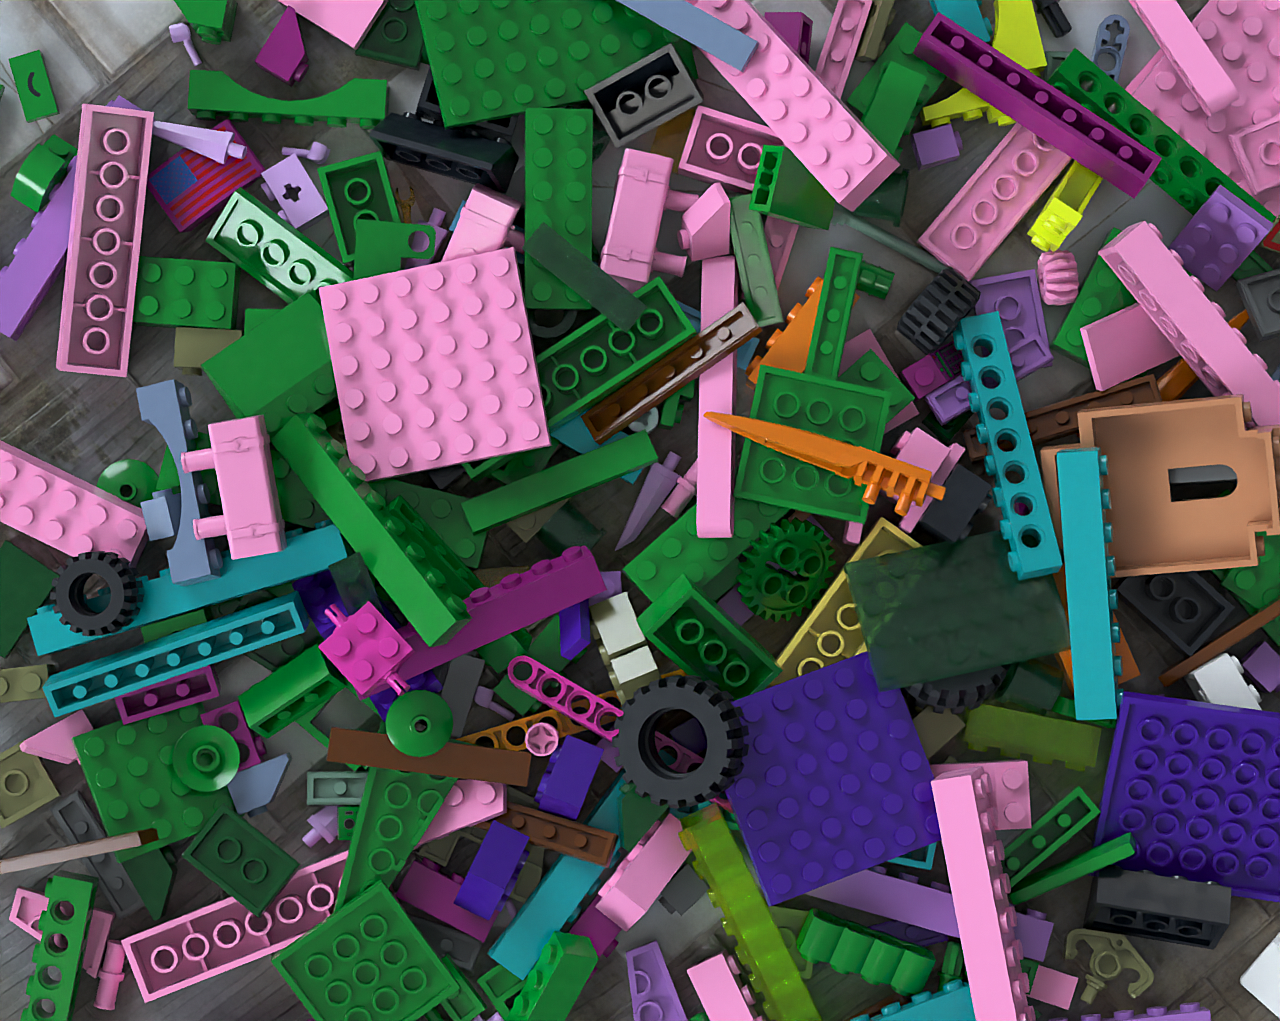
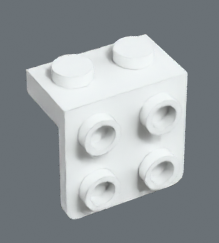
(1263, 977)

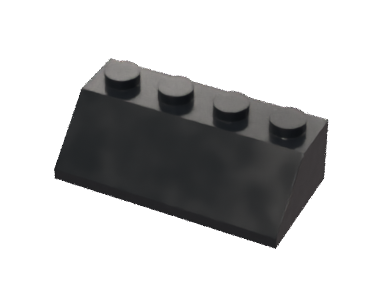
(446, 151)
(1158, 907)

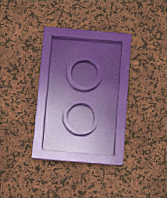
(1219, 237)
(1018, 305)

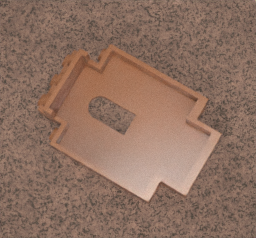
(1183, 535)

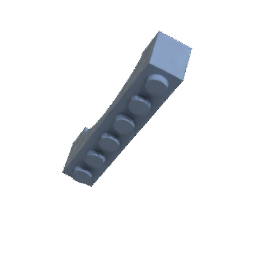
(167, 409)

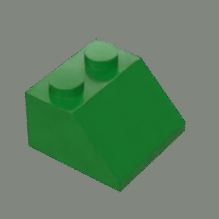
(210, 18)

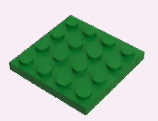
(821, 407)
(136, 780)
(366, 964)

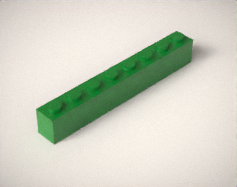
(371, 529)

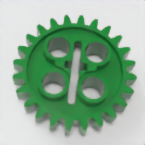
(796, 548)

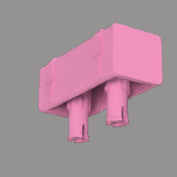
(635, 220)
(485, 225)
(245, 485)

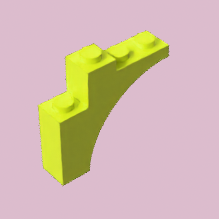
(1015, 37)
(1064, 207)

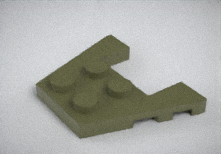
(531, 873)

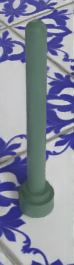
(843, 215)

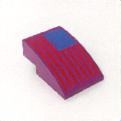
(196, 186)

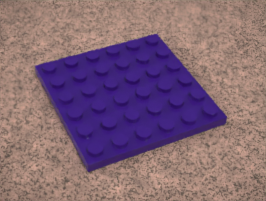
(830, 779)
(1196, 792)

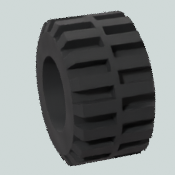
(938, 310)
(71, 598)

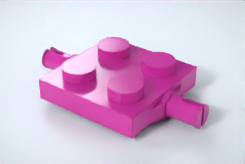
(366, 649)

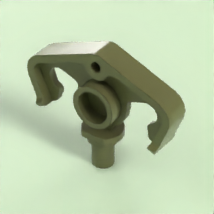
(1109, 957)

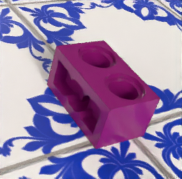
(241, 734)

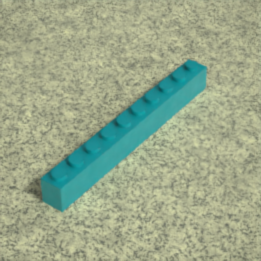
(303, 557)

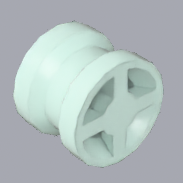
(641, 423)

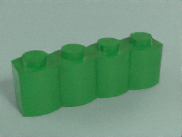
(865, 951)

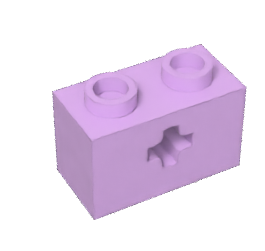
(289, 175)

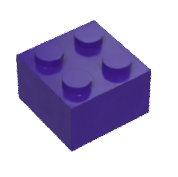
(568, 779)
(493, 871)

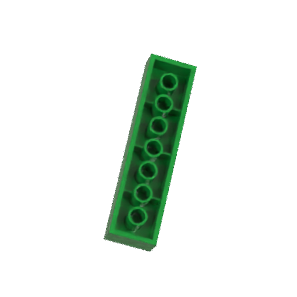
(600, 361)

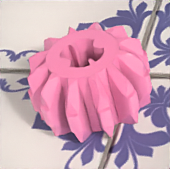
(1057, 277)

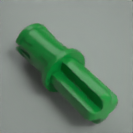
(951, 965)

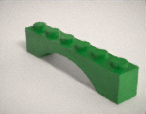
(355, 102)

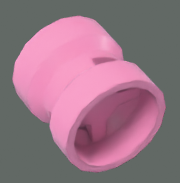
(537, 739)

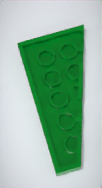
(389, 824)

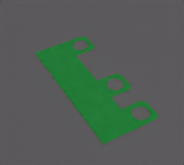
(383, 244)

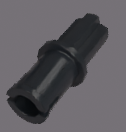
(1054, 17)

